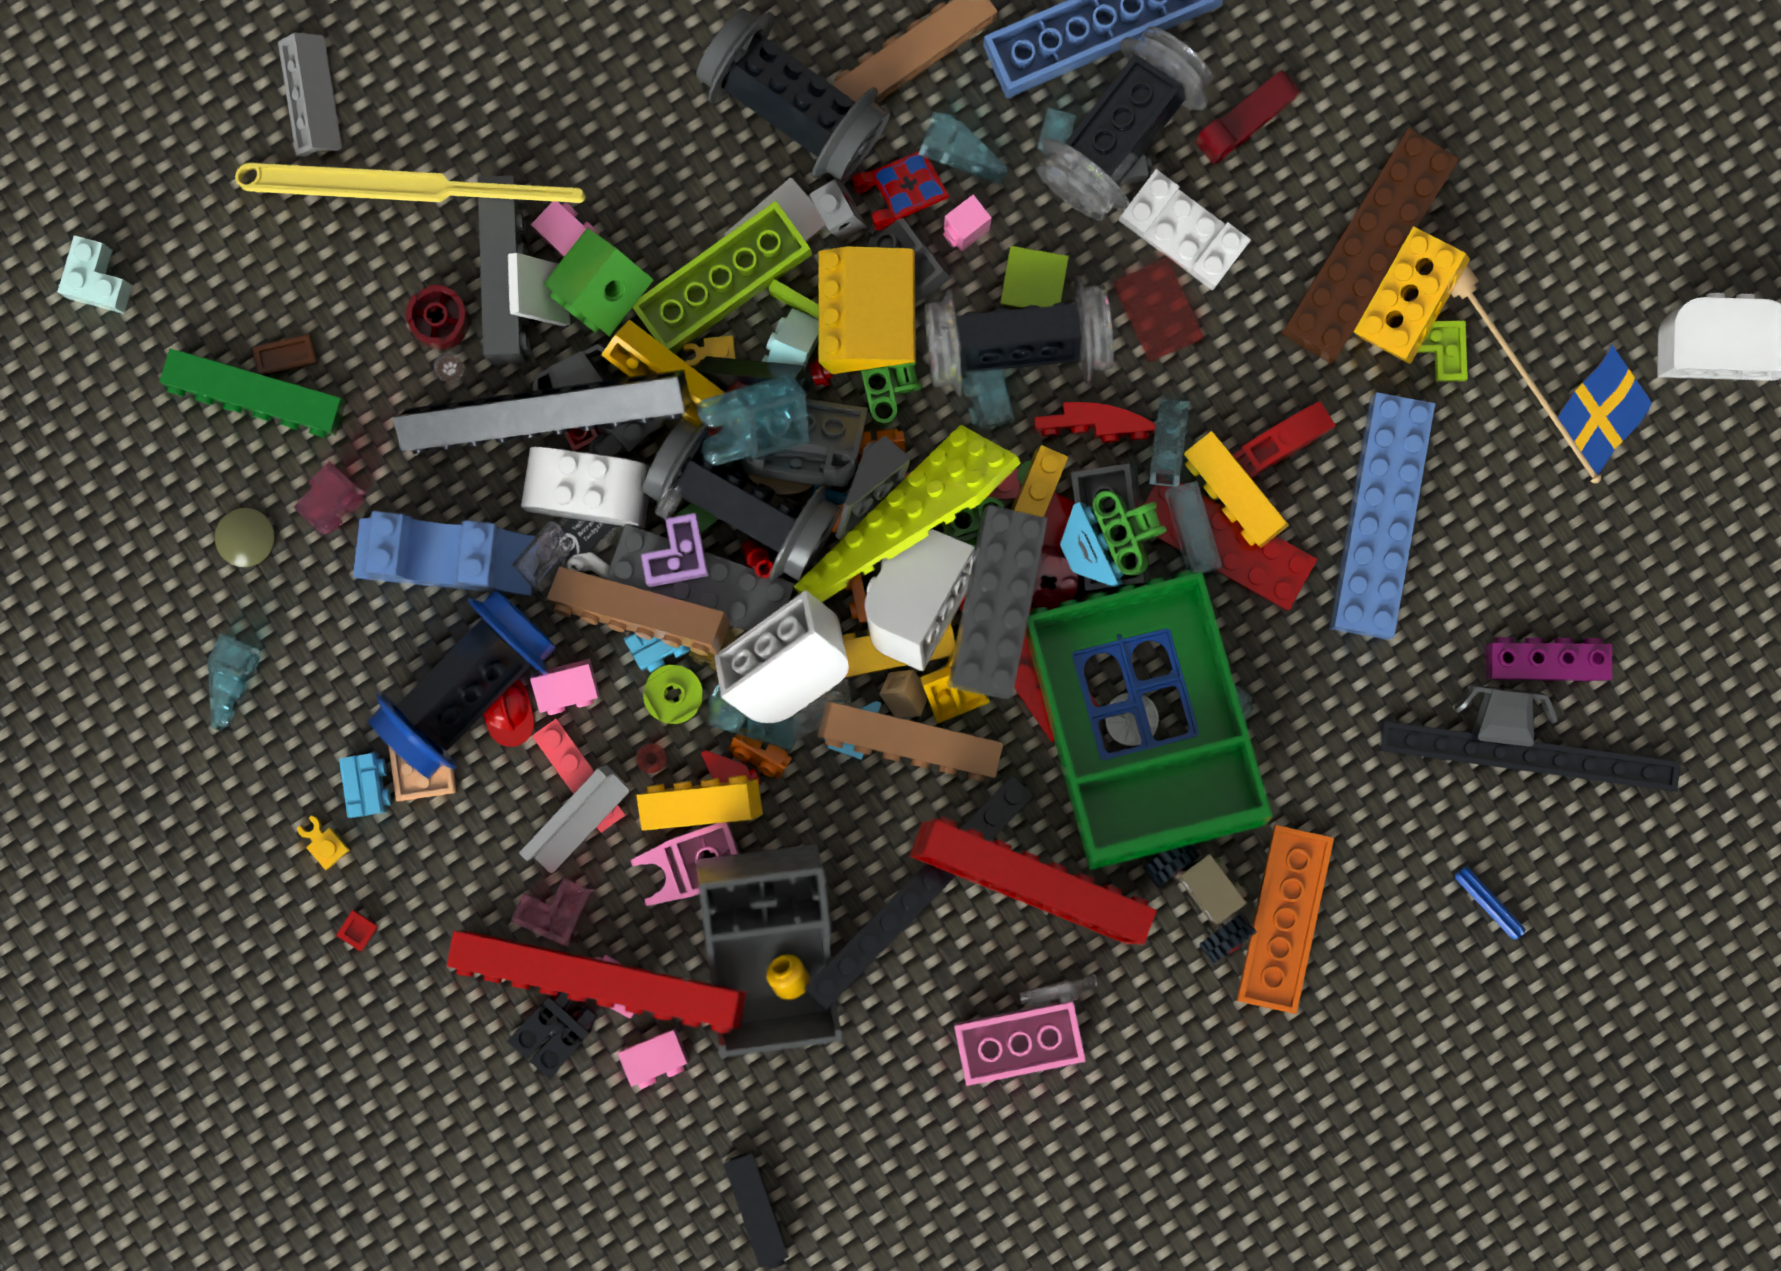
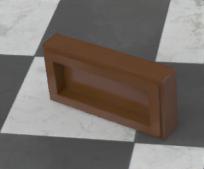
(285, 355)

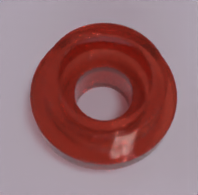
(642, 754)

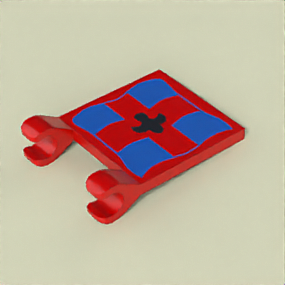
(905, 187)

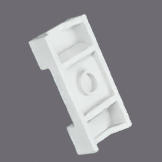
(1184, 230)

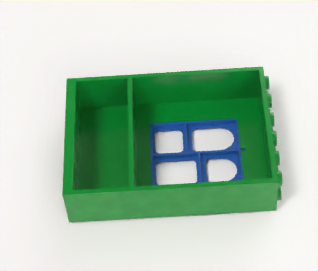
(1163, 789)

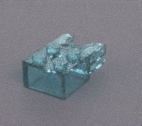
(755, 420)

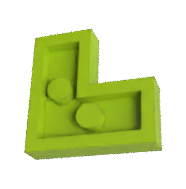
(1448, 343)

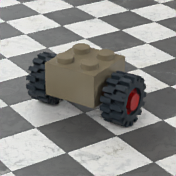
(1212, 894)

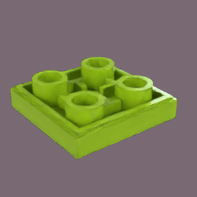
(1033, 278)

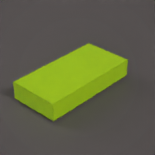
(793, 299)

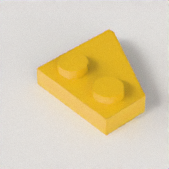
(947, 701)

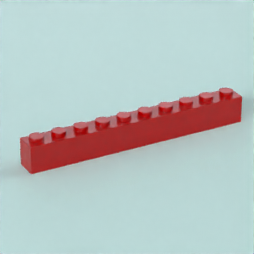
(596, 979)

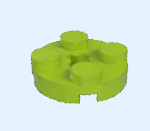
(656, 690)

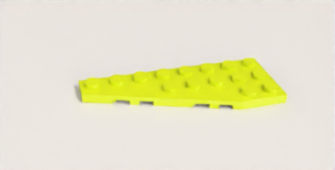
(948, 480)

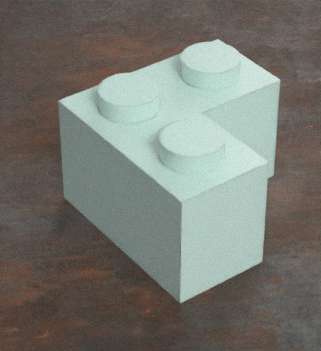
(86, 277)
(793, 339)

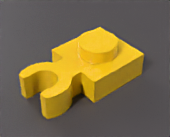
(713, 347)
(325, 845)

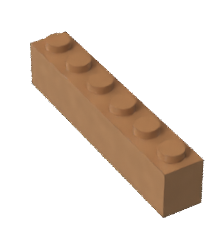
(917, 49)
(638, 611)
(911, 740)

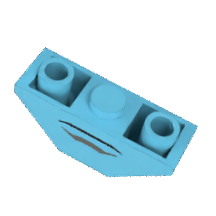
(1087, 548)

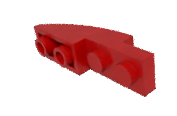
(1107, 422)
(1284, 439)

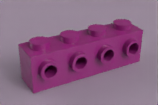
(1549, 661)

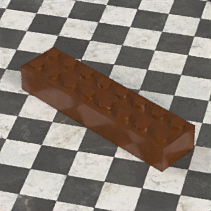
(1369, 246)

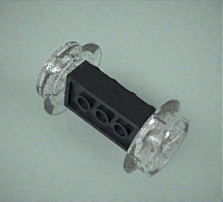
(1125, 122)
(1020, 336)

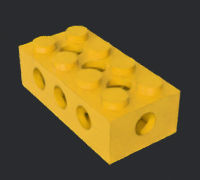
(1403, 277)

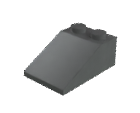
(877, 475)

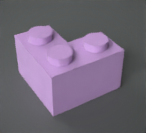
(684, 559)

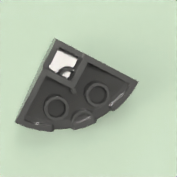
(928, 270)

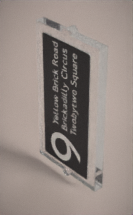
(587, 535)

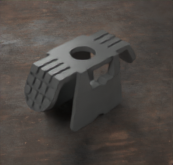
(573, 370)
(1505, 714)

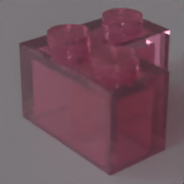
(330, 498)
(555, 919)

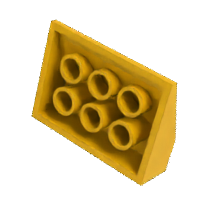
(866, 308)

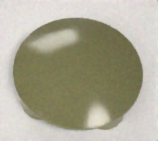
(244, 537)

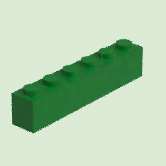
(252, 392)

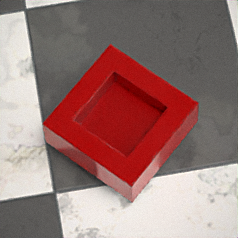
(357, 930)

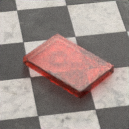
(1158, 310)

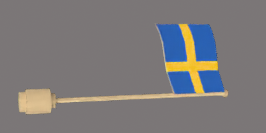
(1600, 408)

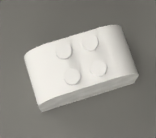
(1722, 339)
(585, 487)
(918, 597)
(783, 661)

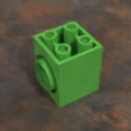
(597, 283)

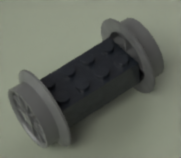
(791, 95)
(741, 503)

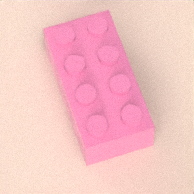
(1019, 1042)

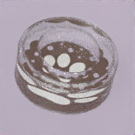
(449, 367)
(668, 503)

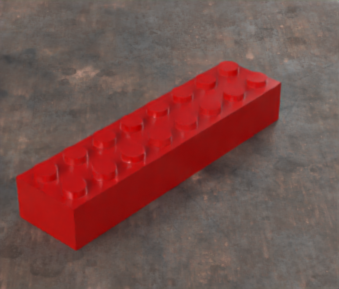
(1033, 882)

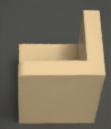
(904, 694)

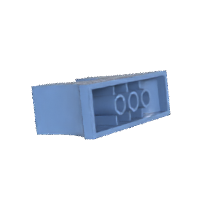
(440, 554)

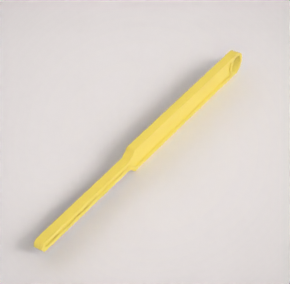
(388, 184)

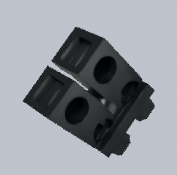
(560, 1026)

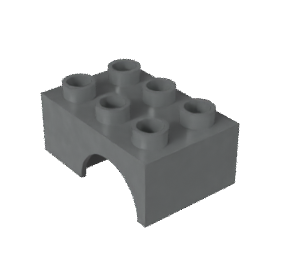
(752, 914)

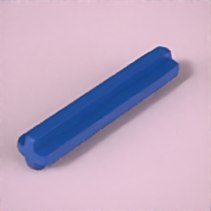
(1490, 903)

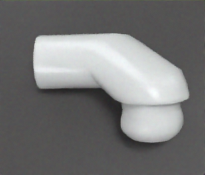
(588, 562)

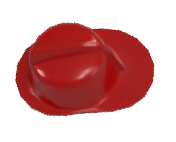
(511, 717)

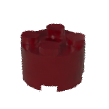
(430, 303)
(1065, 582)

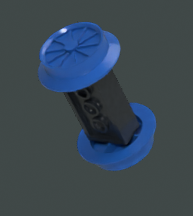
(462, 685)

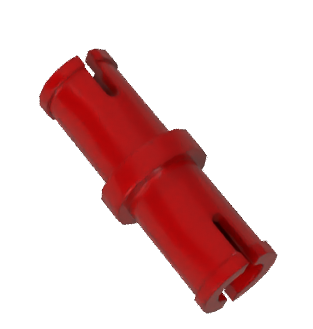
(757, 558)

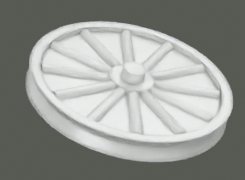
(1124, 727)

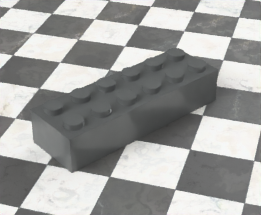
(501, 234)
(728, 587)
(997, 602)

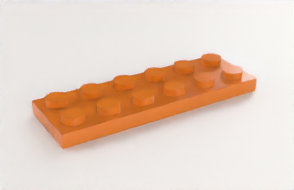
(1285, 919)

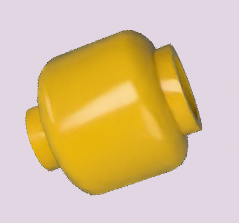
(787, 976)

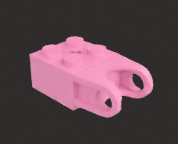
(679, 859)

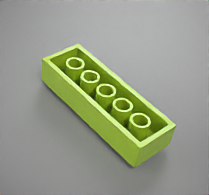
(722, 278)

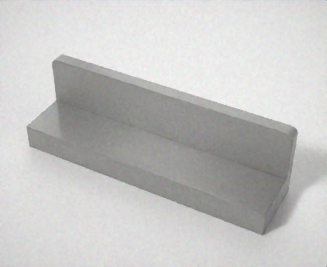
(309, 93)
(576, 819)

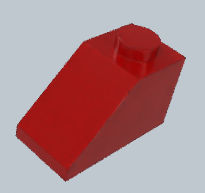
(723, 767)

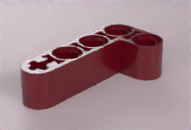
(1245, 119)

